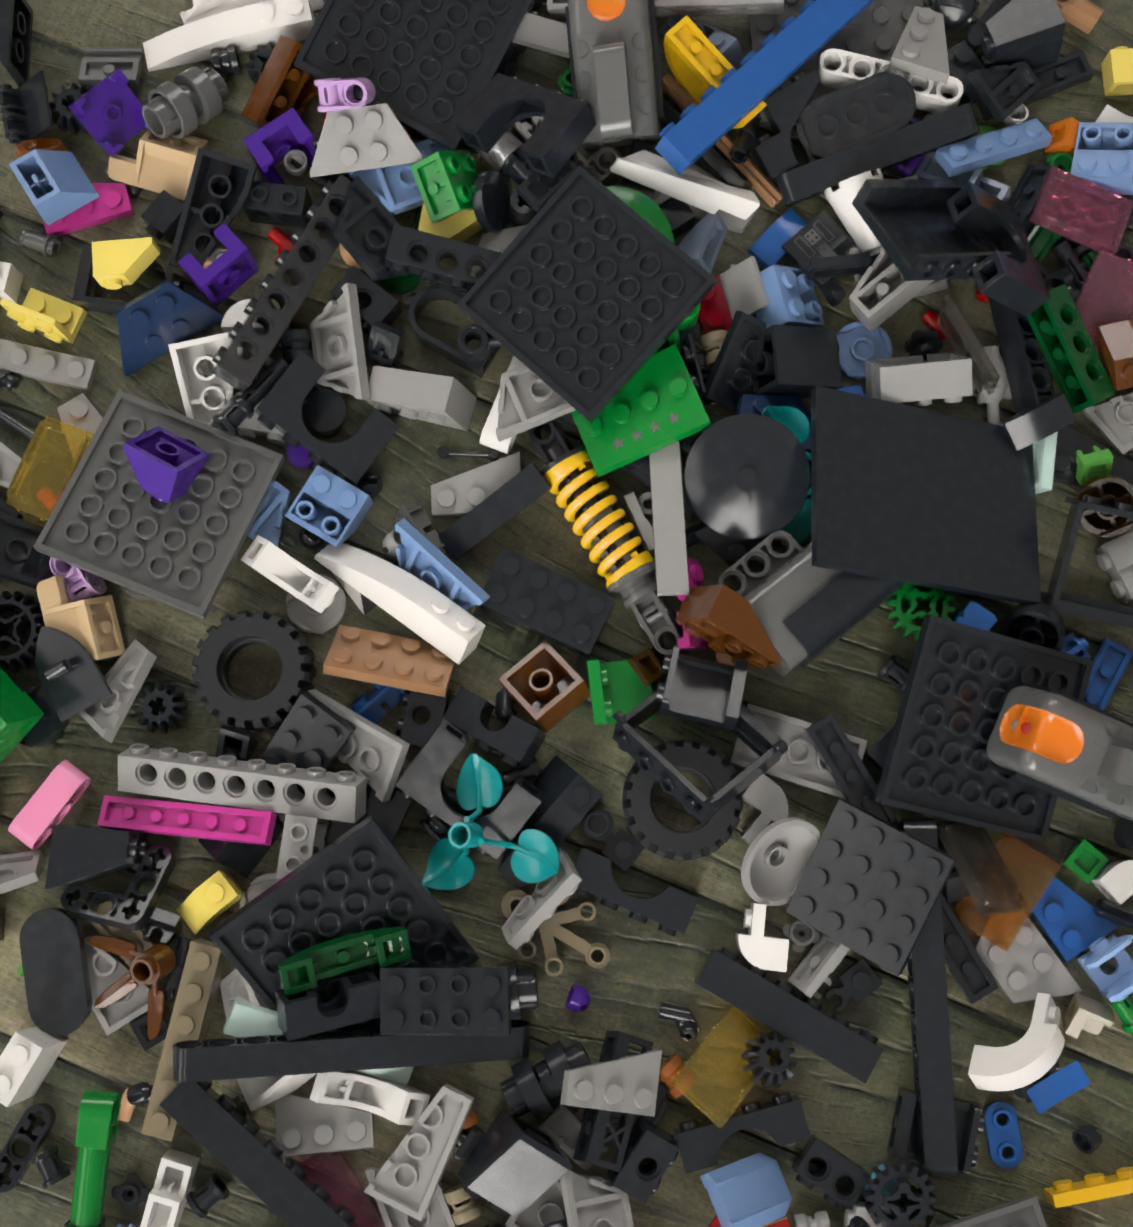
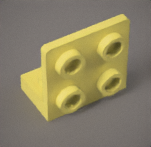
(47, 314)

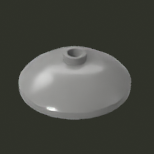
(778, 860)

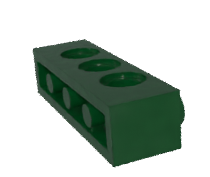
(1070, 351)

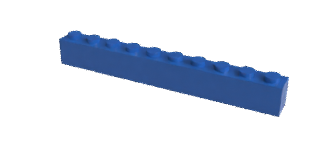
(755, 80)

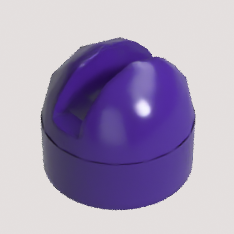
(577, 999)

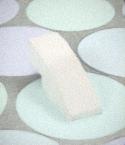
(169, 1193)

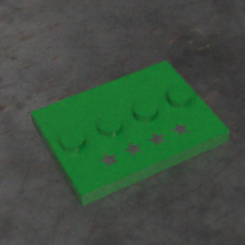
(646, 416)

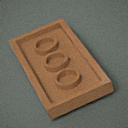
(389, 661)

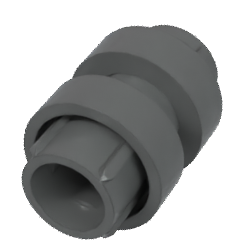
(180, 105)

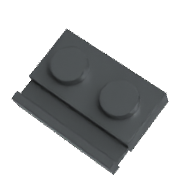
(102, 61)

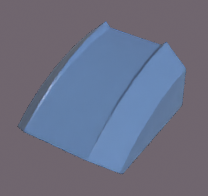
(748, 1192)

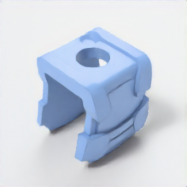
(1119, 983)

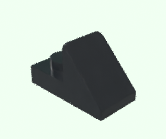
(235, 743)

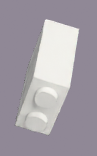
(27, 1063)

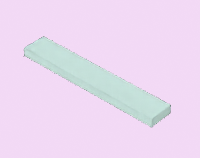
(253, 1020)

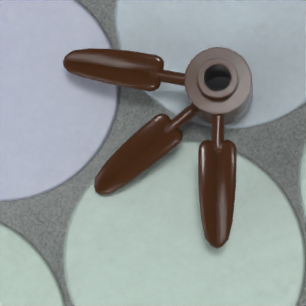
(145, 969)

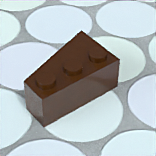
(280, 85)

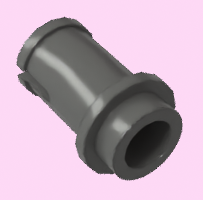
(47, 245)

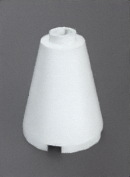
(841, 202)

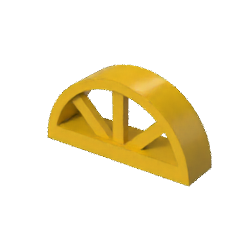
(697, 62)

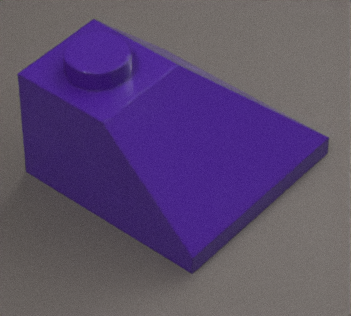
(164, 463)

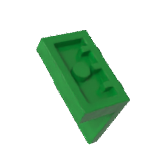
(446, 183)
(614, 689)

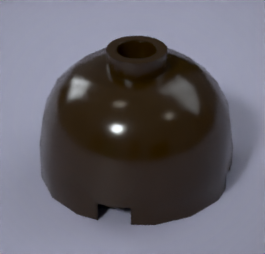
(1111, 489)

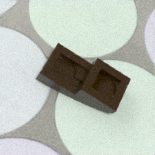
(648, 666)

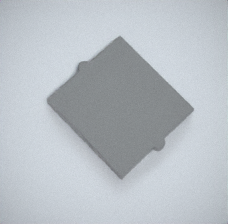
(744, 287)

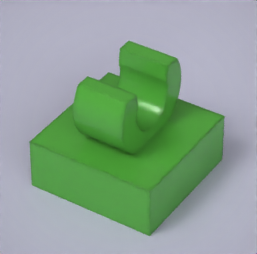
(1093, 464)

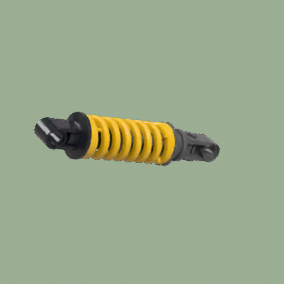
(605, 533)

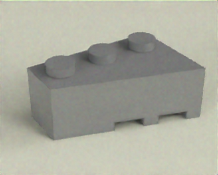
(882, 292)
(421, 397)

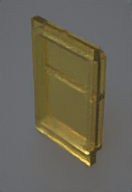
(47, 467)
(715, 1073)

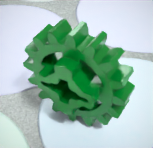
(912, 598)

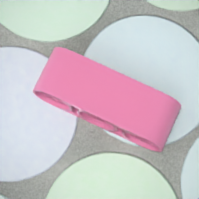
(49, 804)

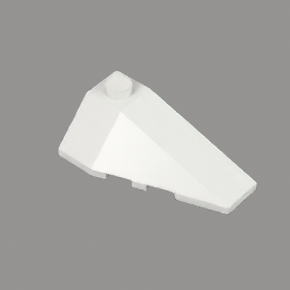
(200, 389)
(257, 1090)

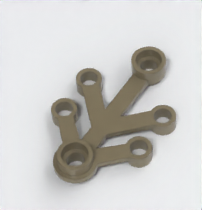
(552, 928)

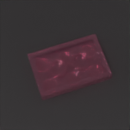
(1082, 211)

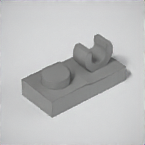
(637, 515)
(818, 965)

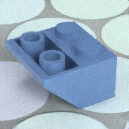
(1105, 155)
(53, 183)
(790, 298)
(329, 507)

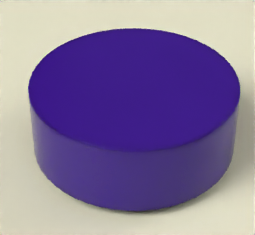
(298, 457)

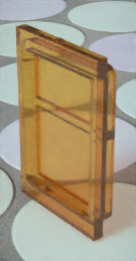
(1032, 876)

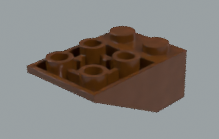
(727, 624)

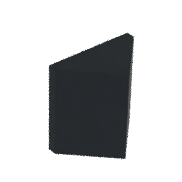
(239, 856)

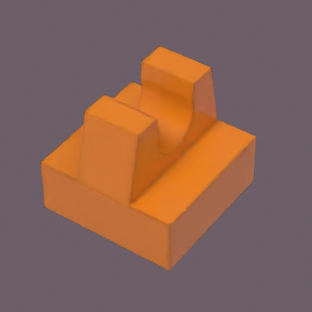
(1064, 136)

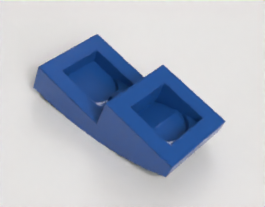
(768, 247)

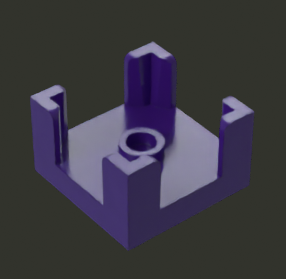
(110, 112)
(275, 140)
(226, 272)

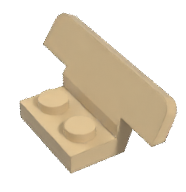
(159, 164)
(87, 620)

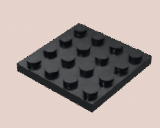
(870, 886)

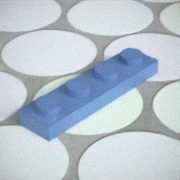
(993, 147)

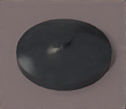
(747, 476)

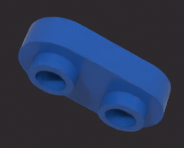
(1003, 1134)

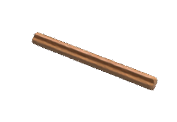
(760, 182)

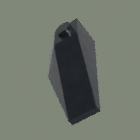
(213, 197)
(563, 807)

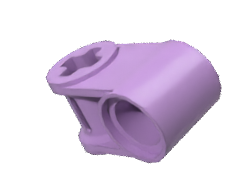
(338, 94)
(78, 581)

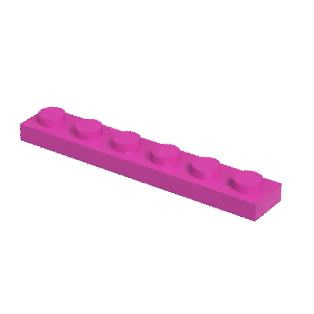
(187, 820)

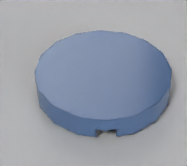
(860, 344)

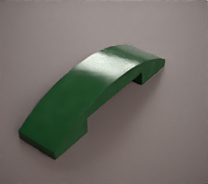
(342, 955)

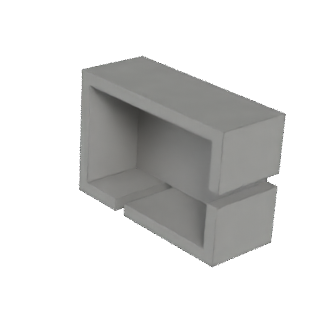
(912, 380)

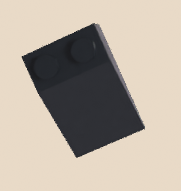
(16, 38)

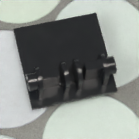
(25, 109)
(695, 364)

